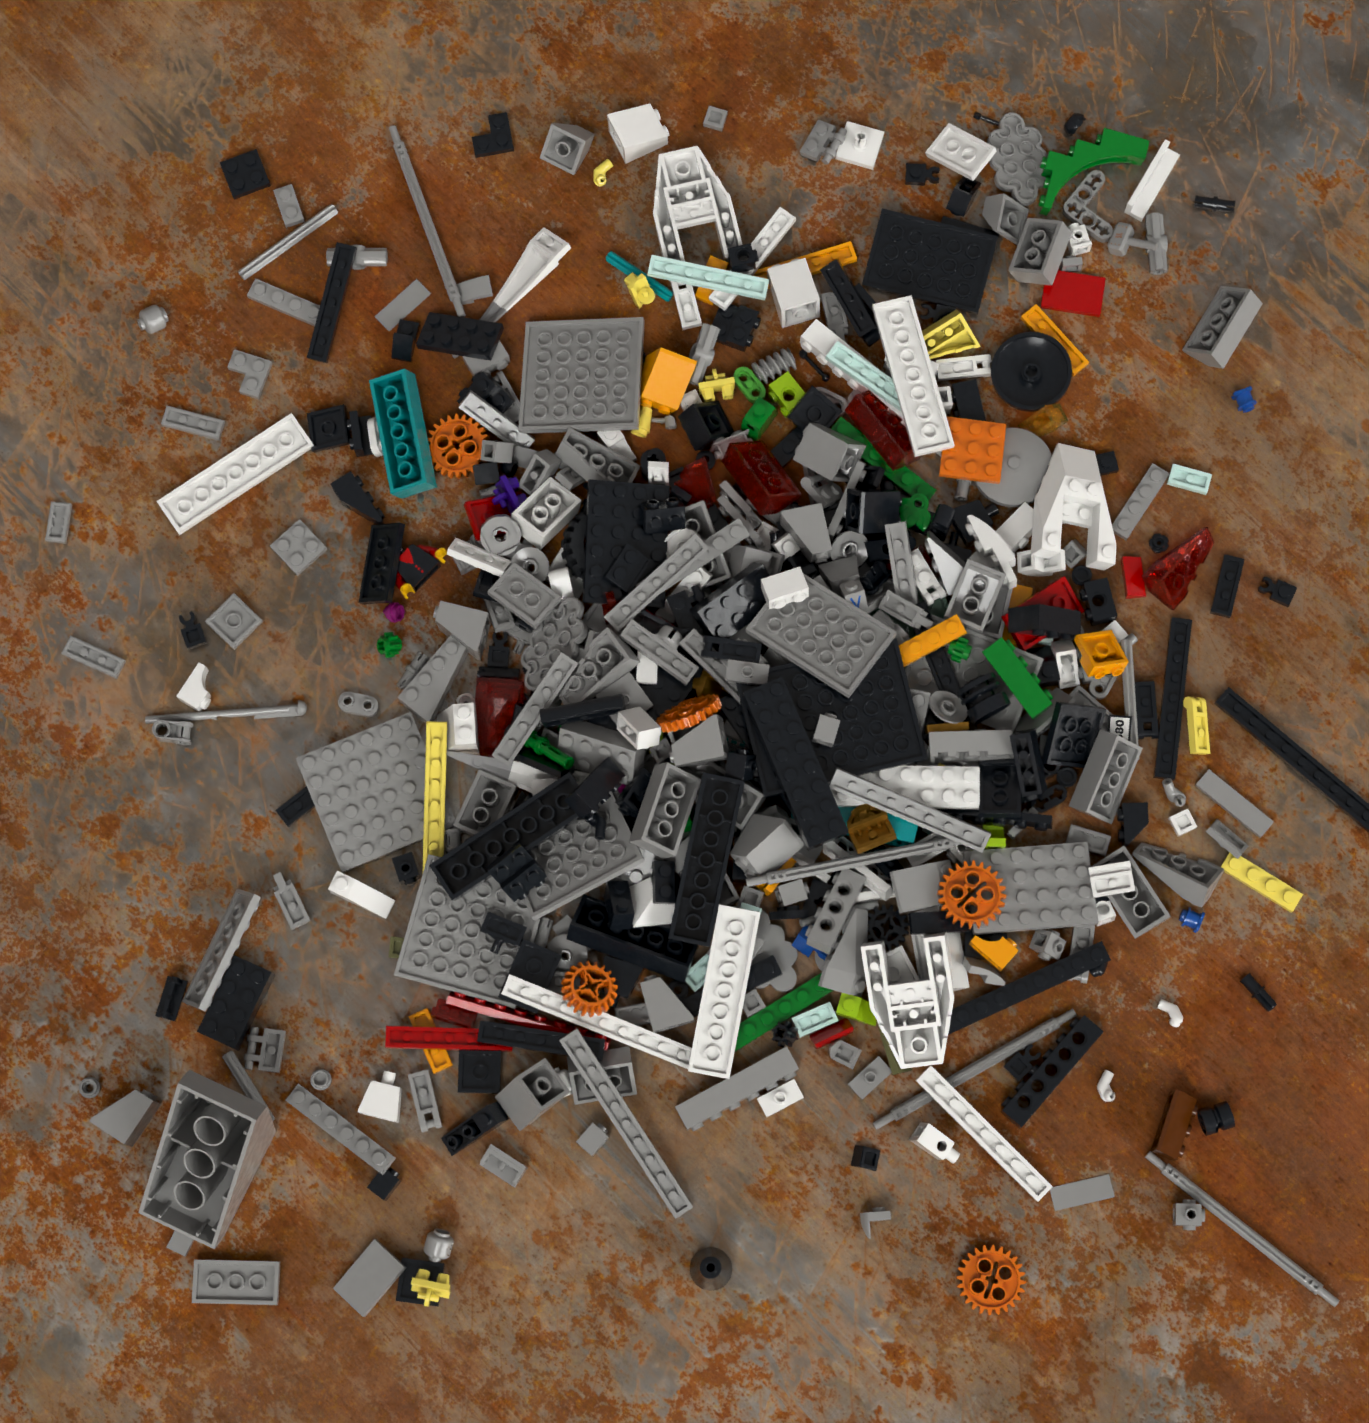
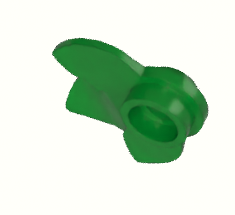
(913, 514)

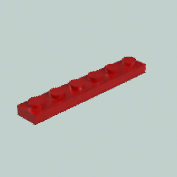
(437, 1039)

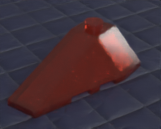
(697, 482)
(1173, 572)
(494, 709)

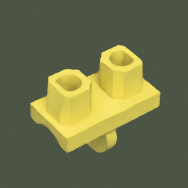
(639, 289)
(716, 383)
(428, 1289)

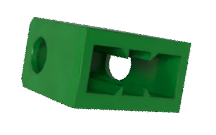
(759, 417)

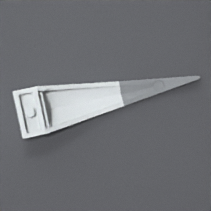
(534, 265)
(516, 773)

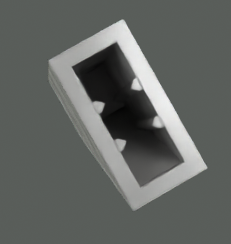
(663, 1005)

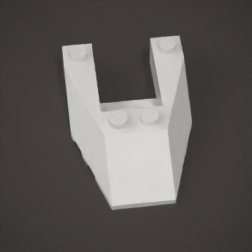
(691, 196)
(1074, 496)
(912, 1013)

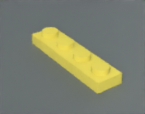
(1262, 882)

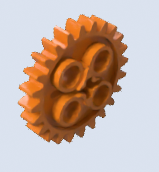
(448, 431)
(689, 713)
(958, 881)
(1009, 1286)

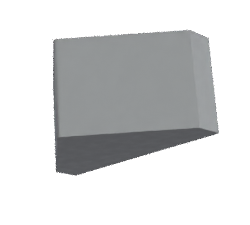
(205, 1140)

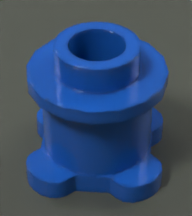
(1244, 399)
(1191, 919)

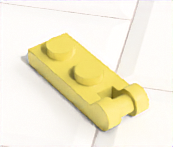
(1197, 725)

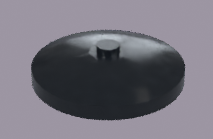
(1031, 371)

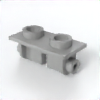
(720, 445)

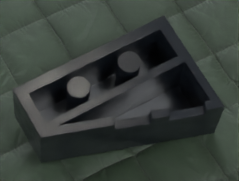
(1044, 621)

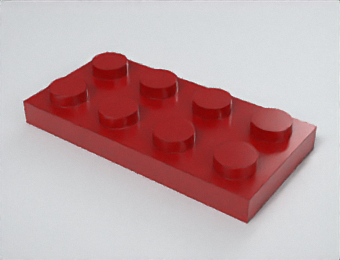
(1055, 594)

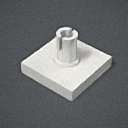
(860, 145)

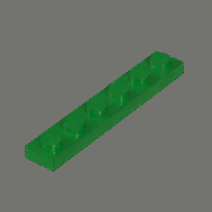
(902, 478)
(780, 1011)

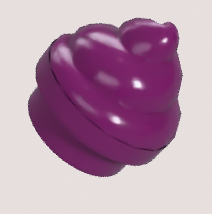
(394, 612)

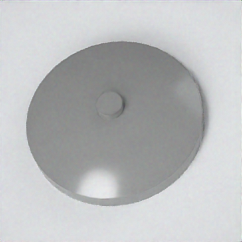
(1022, 470)

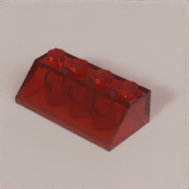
(760, 476)

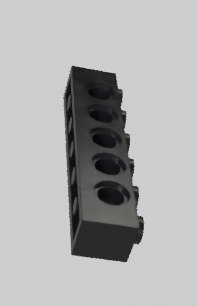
(1089, 1032)

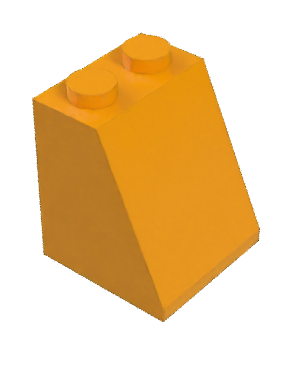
(665, 380)

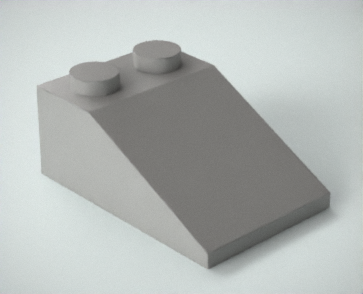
(975, 595)
(918, 885)

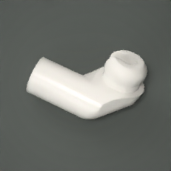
(1173, 1011)
(1104, 1088)

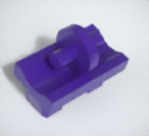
(505, 494)

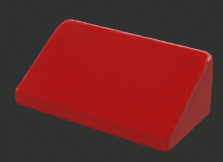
(1132, 577)
(831, 1033)

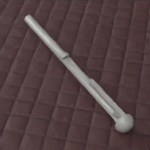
(258, 713)

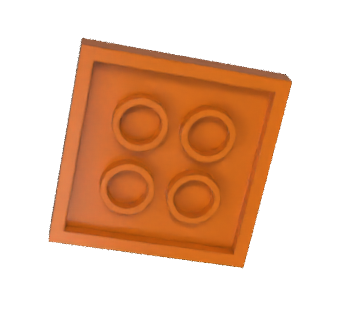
(976, 451)

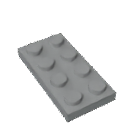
(236, 1282)

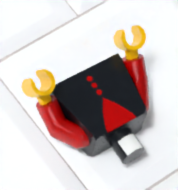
(417, 566)

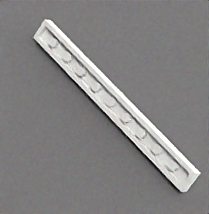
(604, 1024)

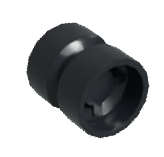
(1215, 1118)

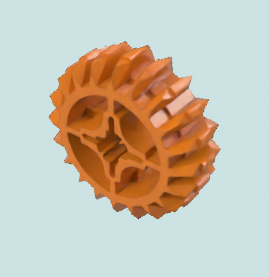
(603, 981)

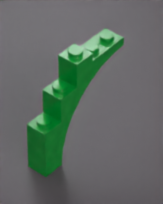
(1108, 148)

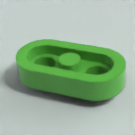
(750, 385)

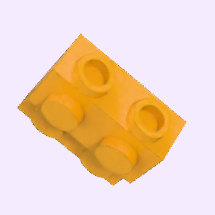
(1101, 654)

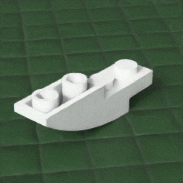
(991, 543)

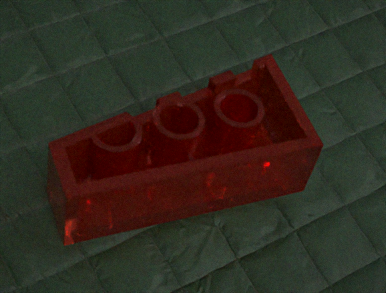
(882, 429)

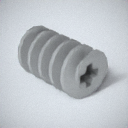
(774, 365)

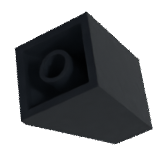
(871, 509)

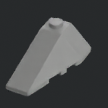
(602, 665)
(1187, 877)
(846, 968)

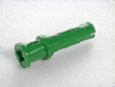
(542, 746)

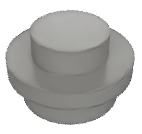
(320, 1079)

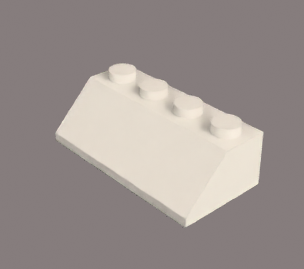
(959, 973)

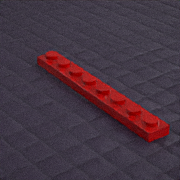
(517, 1016)

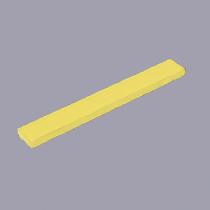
(434, 789)

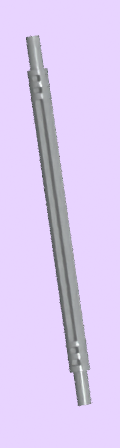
(428, 225)
(852, 861)
(978, 1066)
(1242, 1229)

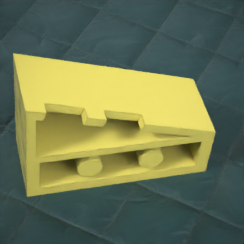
(949, 336)

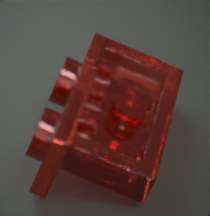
(453, 1014)

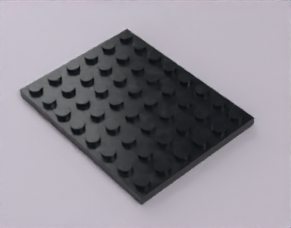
(875, 724)

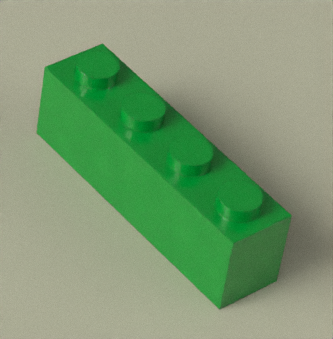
(1017, 678)

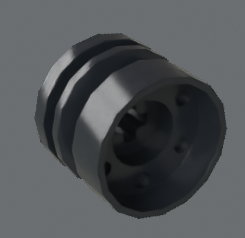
(983, 698)

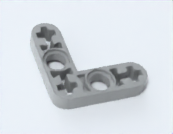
(1080, 205)

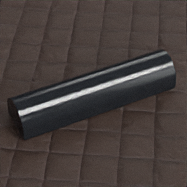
(582, 710)

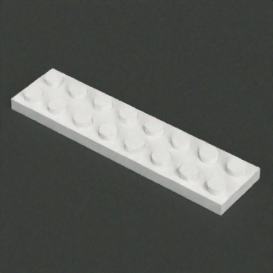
(913, 376)
(235, 474)
(932, 785)
(724, 991)

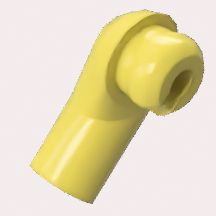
(599, 172)

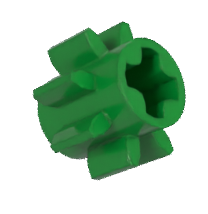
(389, 644)
(959, 649)

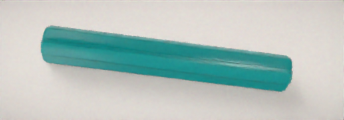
(628, 268)

